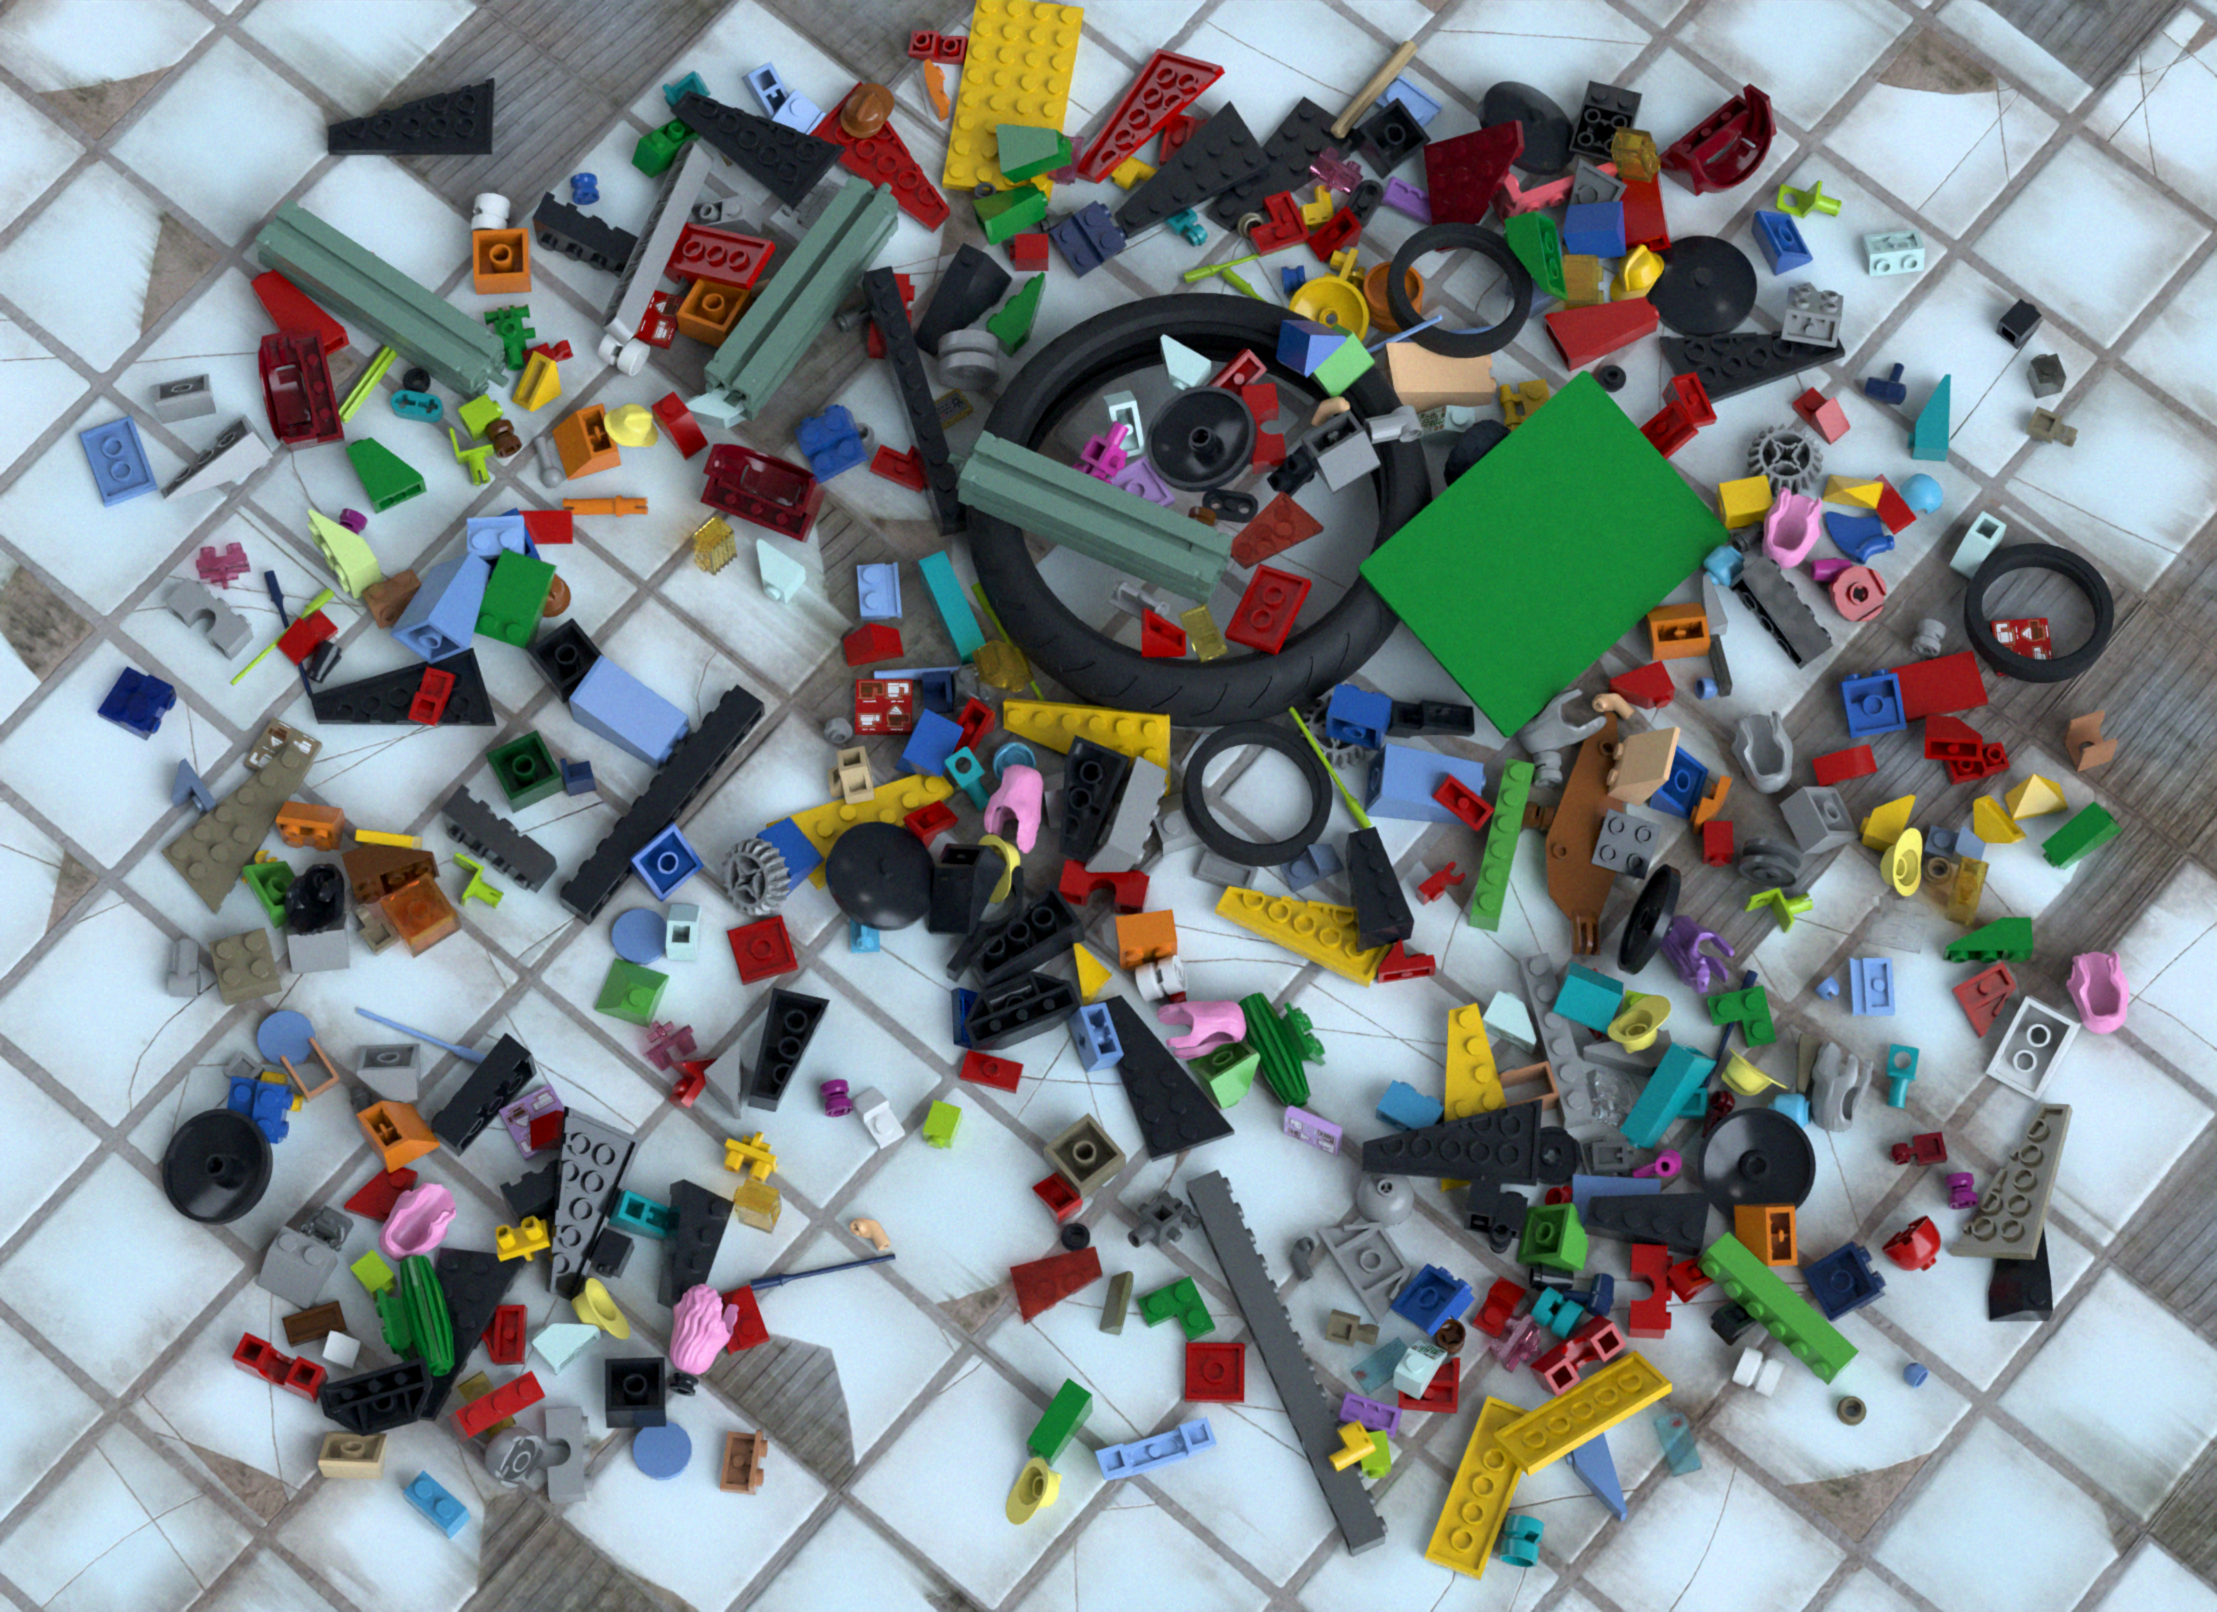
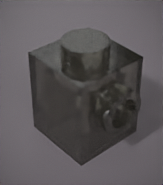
(2046, 375)

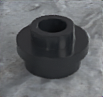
(416, 374)
(1612, 385)
(1075, 1229)

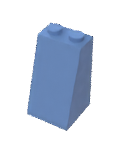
(444, 609)
(628, 714)
(1406, 778)

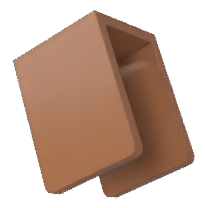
(2086, 730)
(1530, 1074)
(297, 1081)

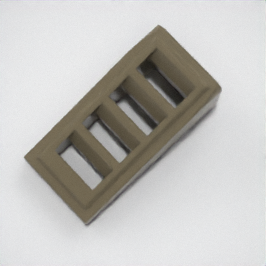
(1806, 1058)

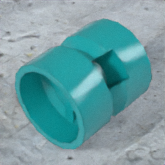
(1566, 1317)
(1521, 1541)

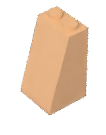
(1437, 380)

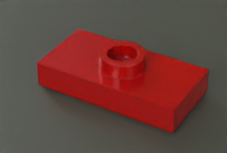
(991, 1071)

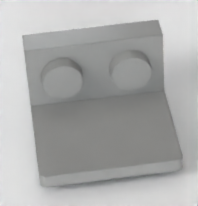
(1812, 316)

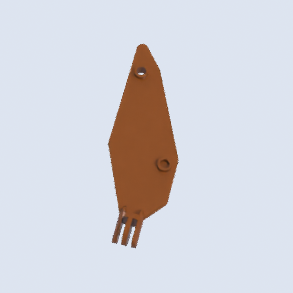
(1572, 879)

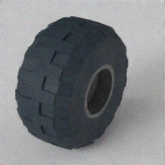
(1472, 447)

